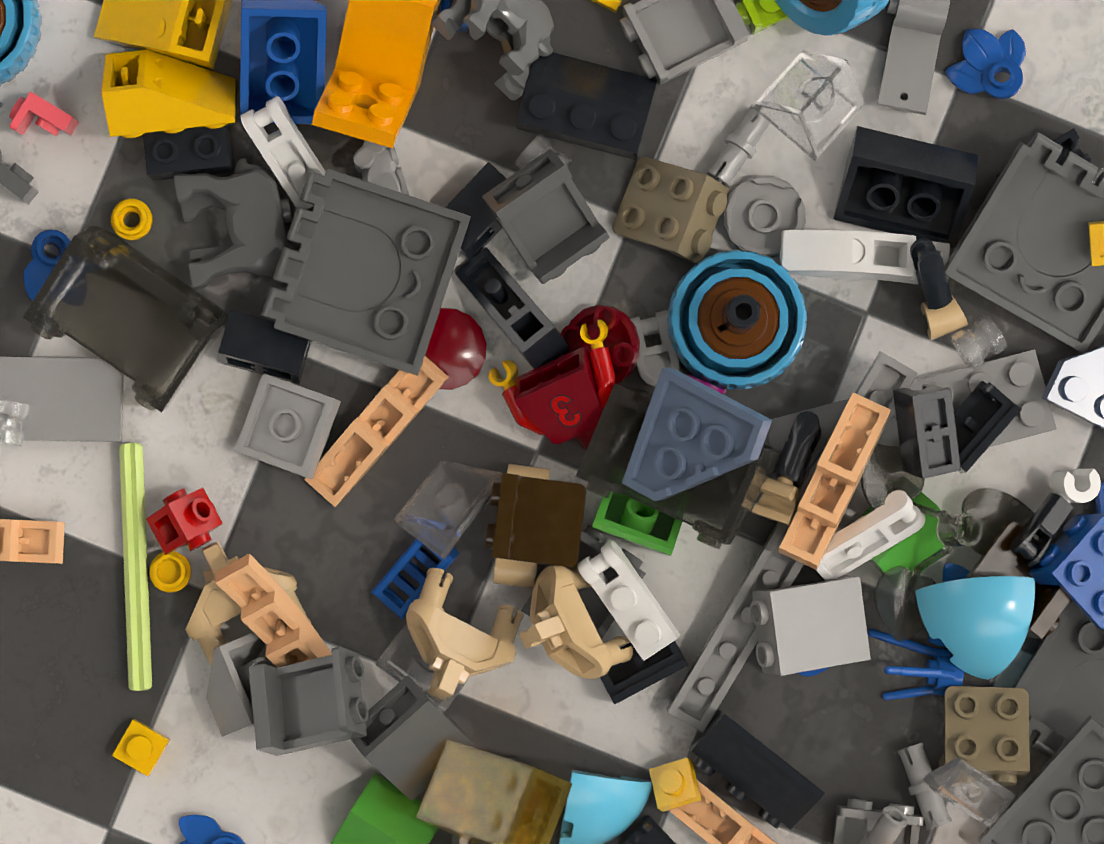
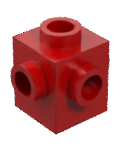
(184, 521)

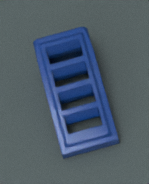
(389, 597)

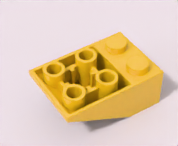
(173, 28)
(160, 93)

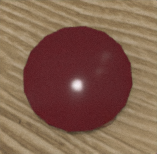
(621, 337)
(457, 347)

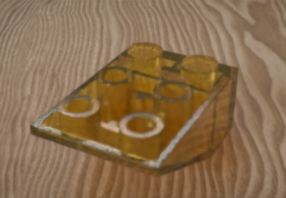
(492, 798)

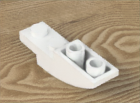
(851, 254)

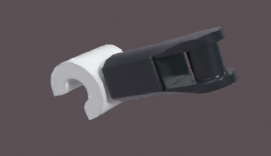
(1053, 512)

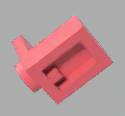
(50, 117)

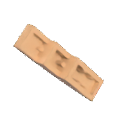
(375, 431)
(834, 480)
(31, 541)
(270, 613)
(718, 821)

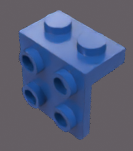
(1077, 565)

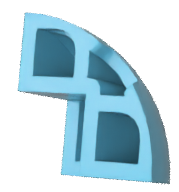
(979, 620)
(601, 807)

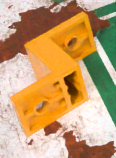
(377, 69)

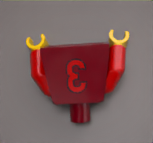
(562, 395)

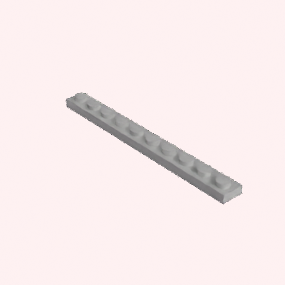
(735, 631)

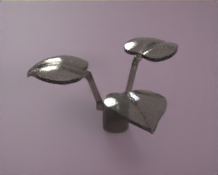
(981, 520)

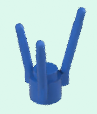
(938, 671)

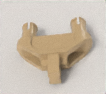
(217, 607)
(566, 628)
(453, 646)

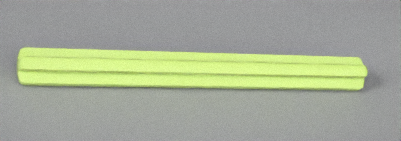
(135, 566)

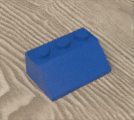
(283, 55)

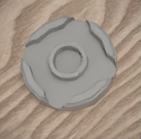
(760, 212)

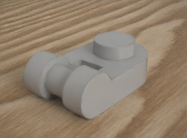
(656, 357)

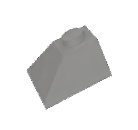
(230, 682)

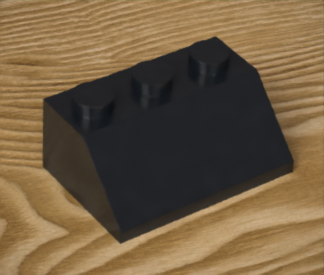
(586, 104)
(906, 186)
(754, 772)

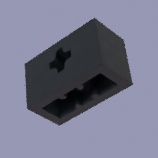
(188, 152)

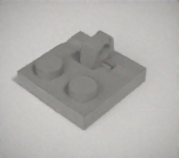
(287, 426)

